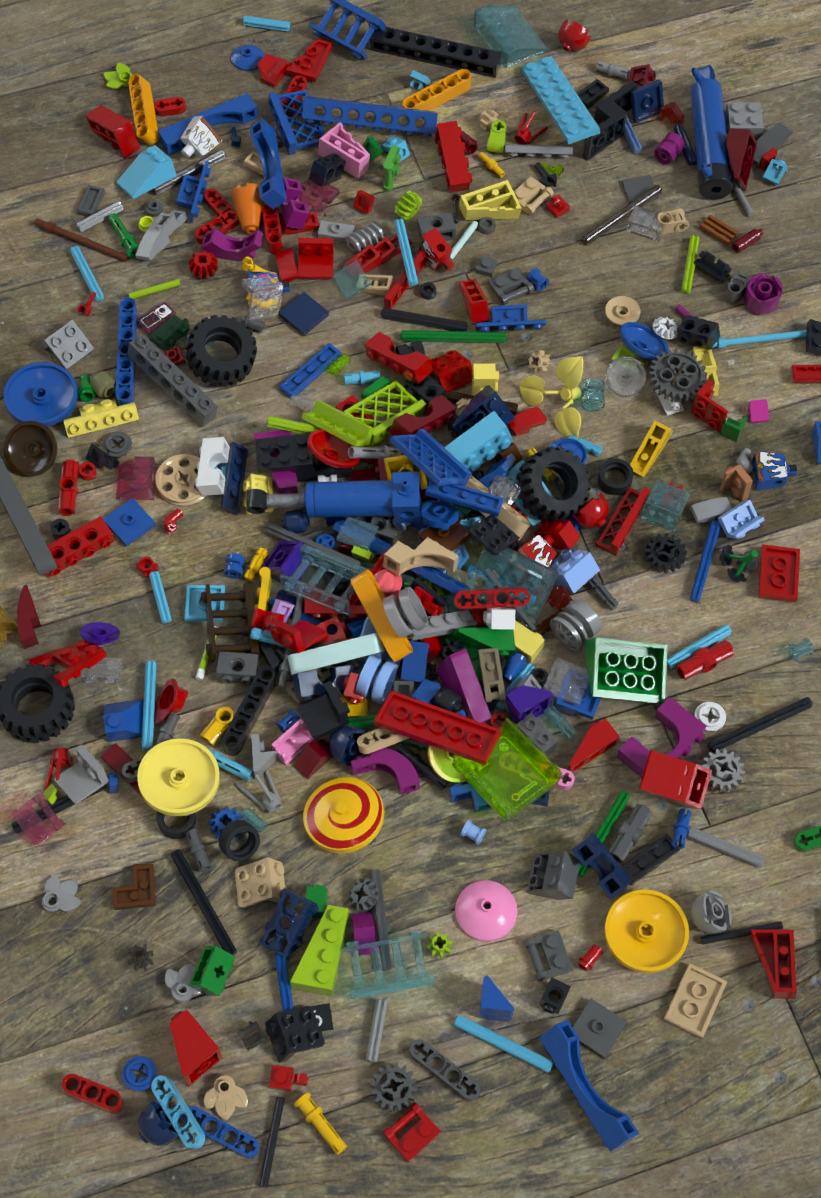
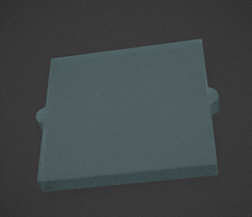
(352, 279)
(357, 533)

